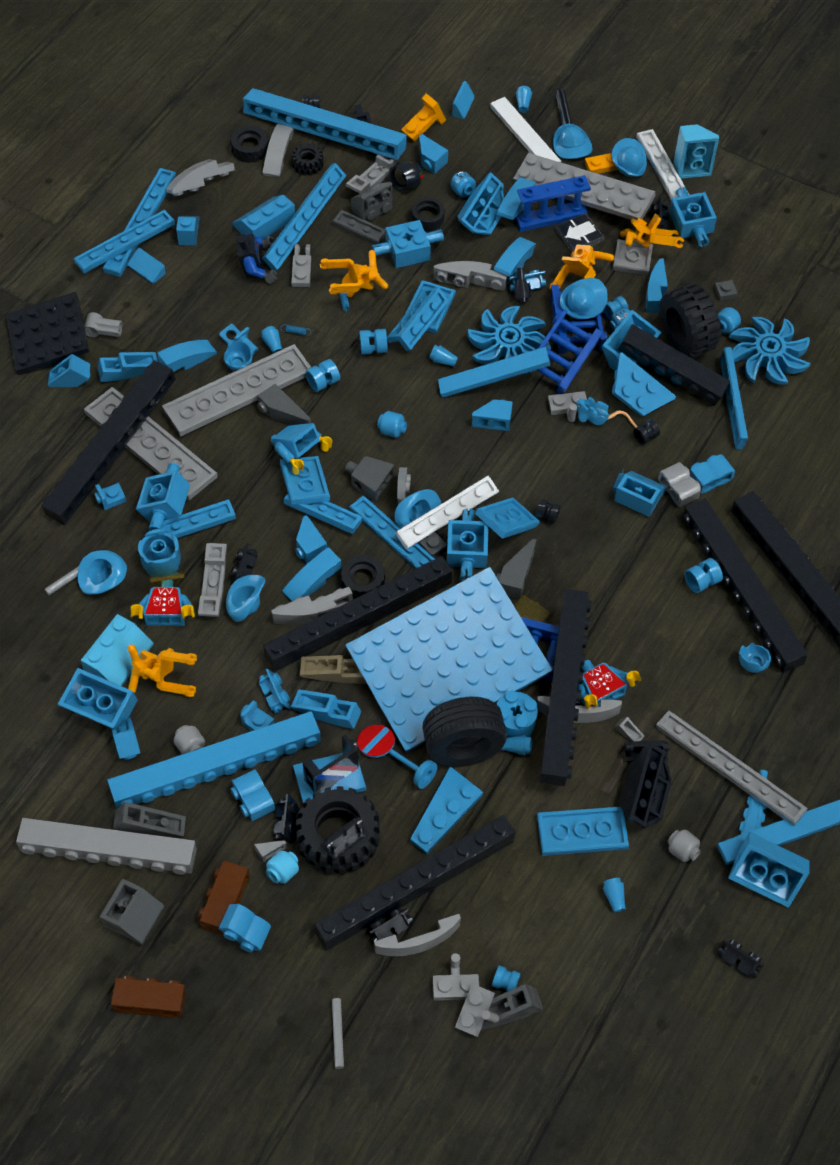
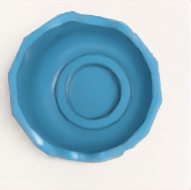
(238, 355)
(754, 658)

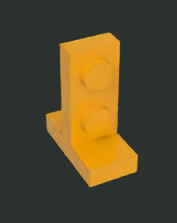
(424, 118)

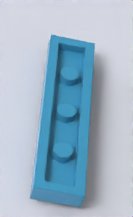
(330, 514)
(200, 519)

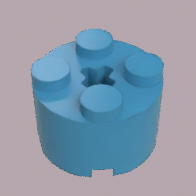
(159, 552)
(518, 713)

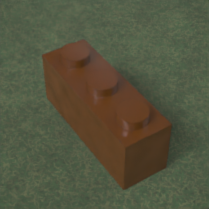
(227, 890)
(149, 997)

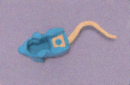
(596, 412)

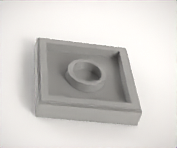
(632, 258)

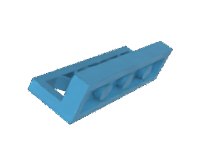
(418, 318)

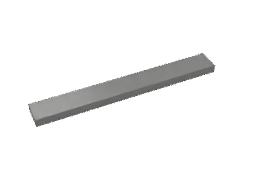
(731, 768)

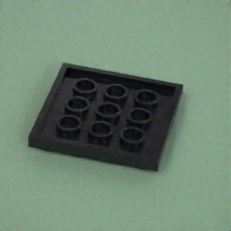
(47, 333)

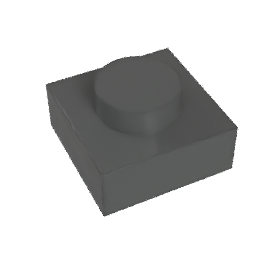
(725, 290)
(433, 544)

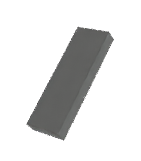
(359, 227)

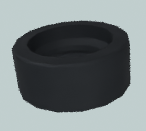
(428, 204)

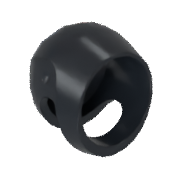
(411, 173)

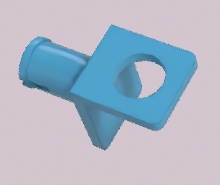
(240, 336)

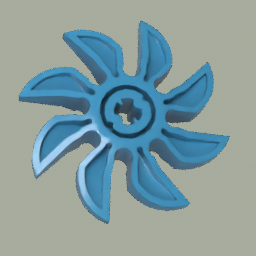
(506, 338)
(770, 350)

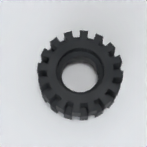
(307, 152)

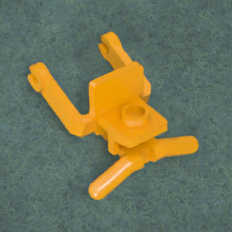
(653, 234)
(580, 263)
(357, 277)
(157, 667)

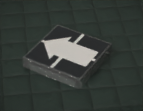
(579, 232)

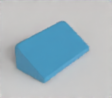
(462, 101)
(146, 266)

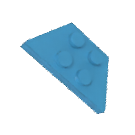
(638, 388)

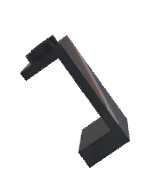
(334, 771)

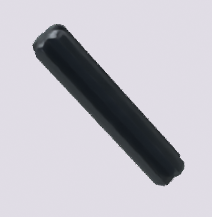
(563, 107)

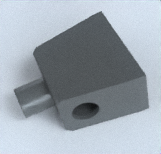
(370, 476)

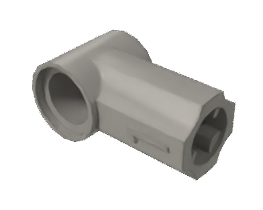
(96, 325)

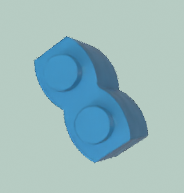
(712, 473)
(253, 795)
(244, 927)

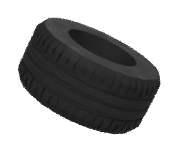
(464, 731)

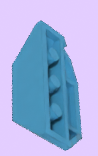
(482, 206)

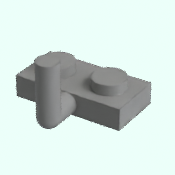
(565, 404)
(404, 483)
(454, 985)
(476, 1010)

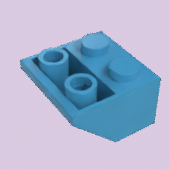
(639, 493)

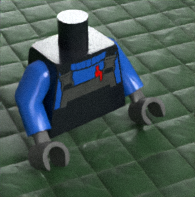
(250, 256)

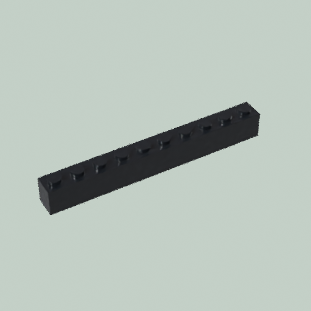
(108, 442)
(790, 561)
(745, 586)
(357, 614)
(564, 687)
(414, 882)

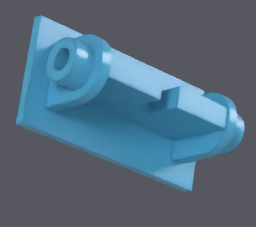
(534, 280)
(279, 697)

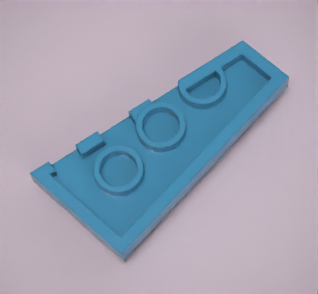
(447, 807)

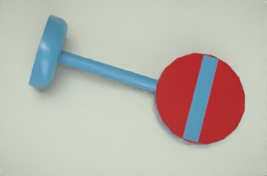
(379, 741)

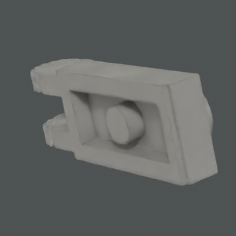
(301, 267)

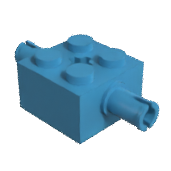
(692, 215)
(408, 243)
(163, 496)
(467, 544)

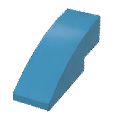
(511, 204)
(515, 256)
(656, 287)
(186, 354)
(124, 366)
(313, 575)
(327, 708)

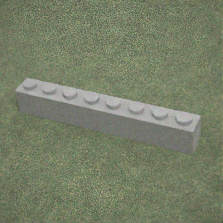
(107, 846)

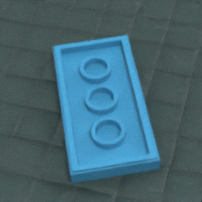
(582, 831)

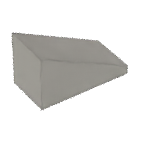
(628, 729)
(269, 849)

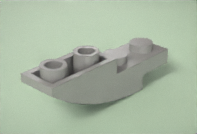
(194, 176)
(466, 272)
(304, 610)

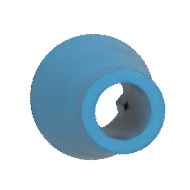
(523, 97)
(272, 339)
(443, 356)
(519, 745)
(614, 892)

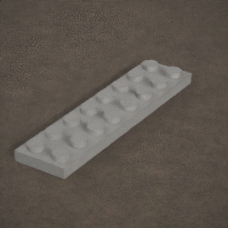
(605, 193)
(235, 390)
(155, 445)

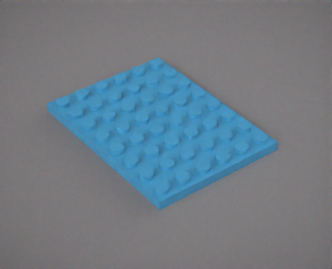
(446, 650)

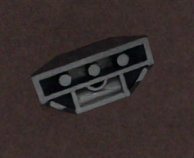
(646, 786)

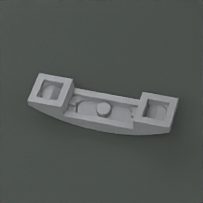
(276, 150)
(373, 175)
(213, 580)
(606, 710)
(390, 947)

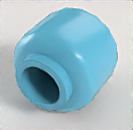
(282, 867)

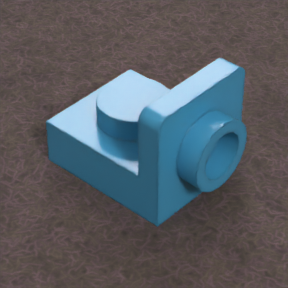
(109, 496)
(254, 718)

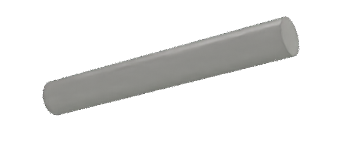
(62, 581)
(337, 1033)

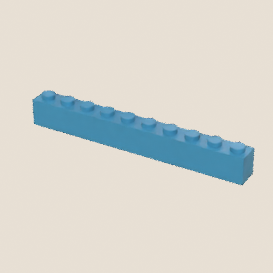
(324, 123)
(215, 760)

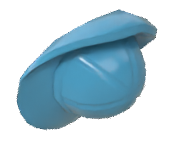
(571, 142)
(629, 157)
(584, 298)
(416, 506)
(101, 572)
(244, 597)

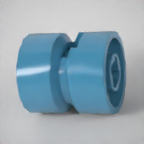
(380, 341)
(321, 376)
(704, 575)

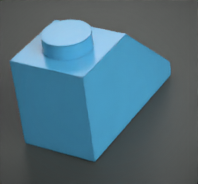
(432, 155)
(187, 230)
(69, 373)
(493, 415)
(309, 541)
(126, 740)

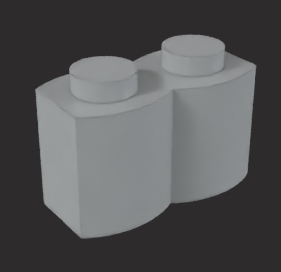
(679, 484)

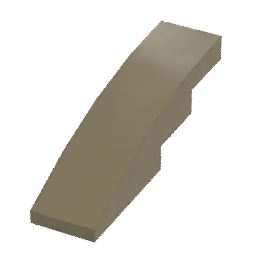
(331, 669)

